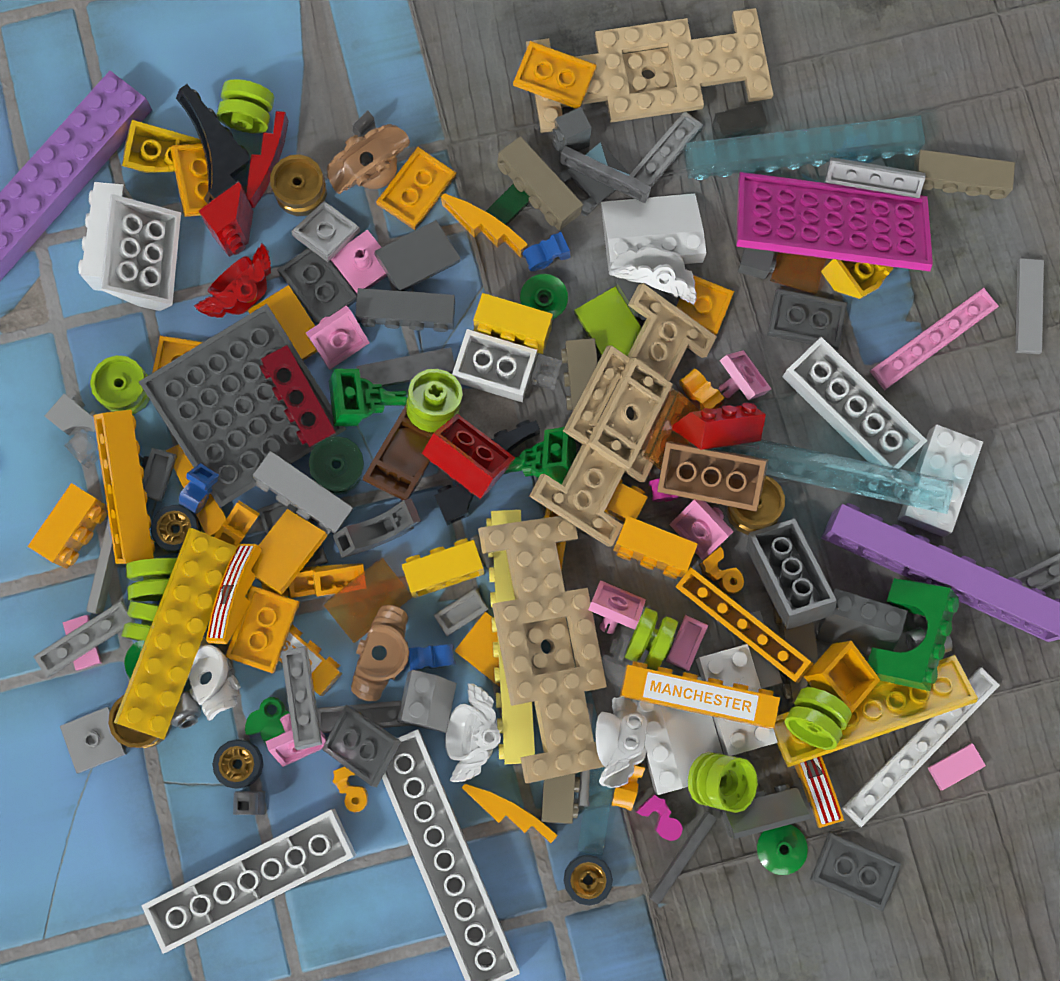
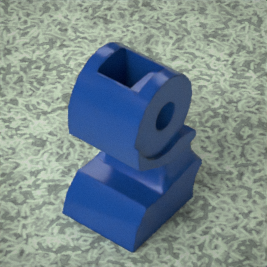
(541, 255)
(196, 492)
(431, 657)

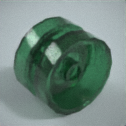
(351, 463)

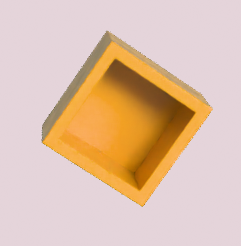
(843, 674)

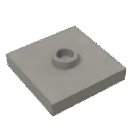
(325, 231)
(91, 741)

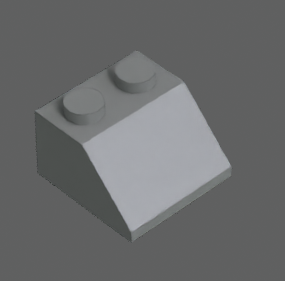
(426, 701)

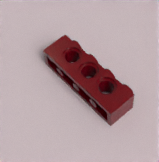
(284, 359)

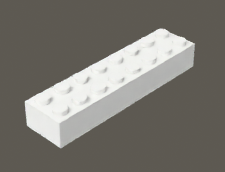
(248, 880)

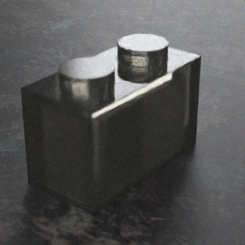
(740, 122)

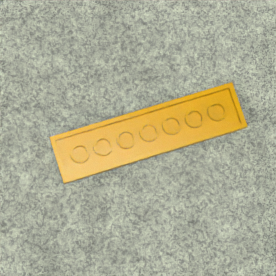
(175, 635)
(887, 710)

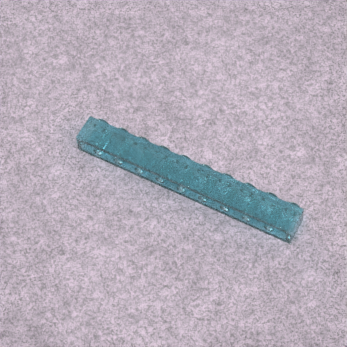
(804, 147)
(850, 475)

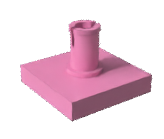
(358, 263)
(337, 337)
(743, 376)
(703, 526)
(616, 607)
(283, 746)

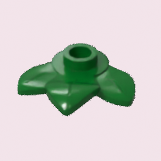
(265, 723)

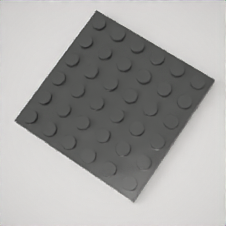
(226, 407)

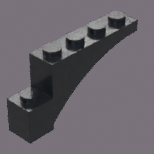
(222, 152)
(456, 500)

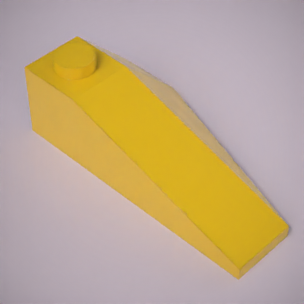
(149, 147)
(855, 277)

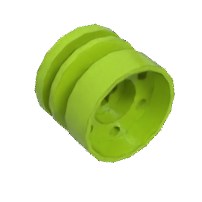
(722, 782)

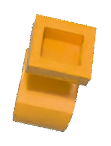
(700, 389)
(729, 579)
(625, 795)
(356, 796)

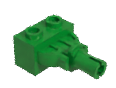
(358, 398)
(547, 457)

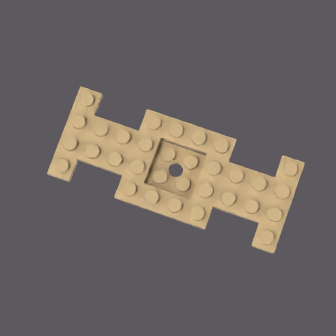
(678, 68)
(615, 441)
(541, 615)

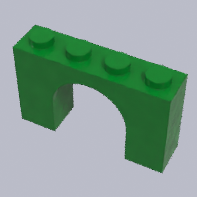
(918, 666)

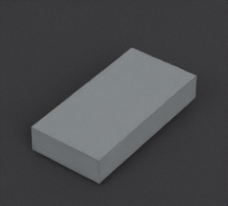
(461, 612)

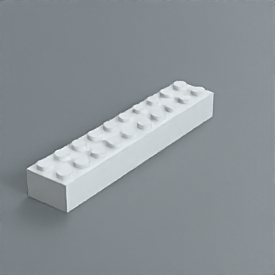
(447, 864)

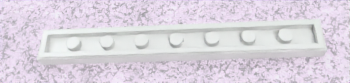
(915, 753)

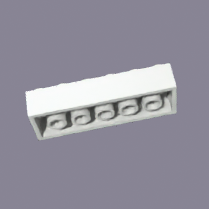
(853, 406)

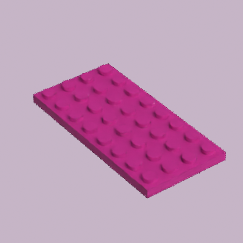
(833, 222)

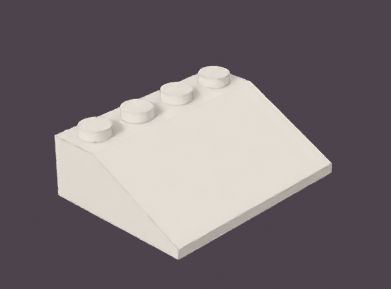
(662, 221)
(140, 253)
(674, 743)

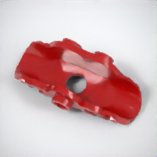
(238, 286)

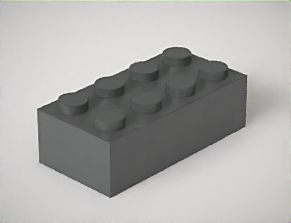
(791, 574)

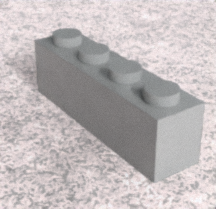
(301, 492)

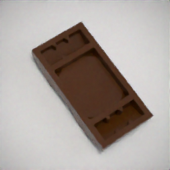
(400, 459)

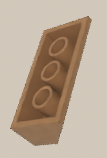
(712, 475)

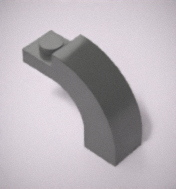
(378, 530)

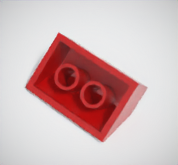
(229, 219)
(722, 426)
(468, 455)

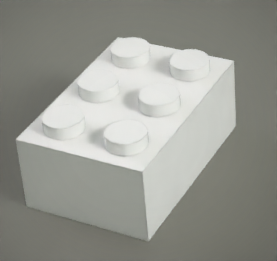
(494, 365)

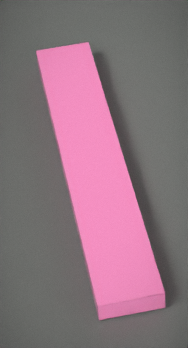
(934, 338)

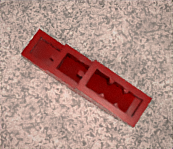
(262, 165)

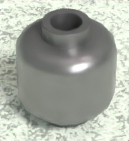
(186, 712)

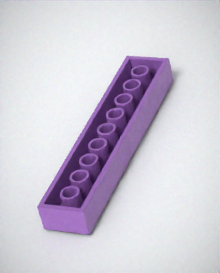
(66, 165)
(937, 566)

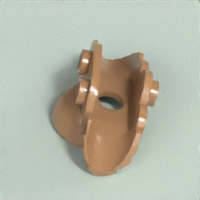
(383, 144)
(373, 675)

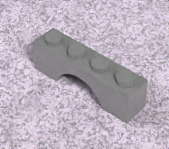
(71, 418)

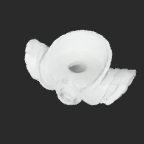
(657, 269)
(223, 686)
(472, 734)
(620, 741)

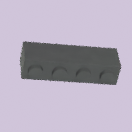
(405, 309)

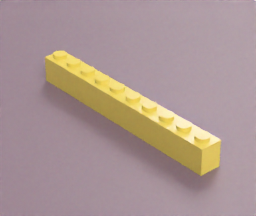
(517, 719)

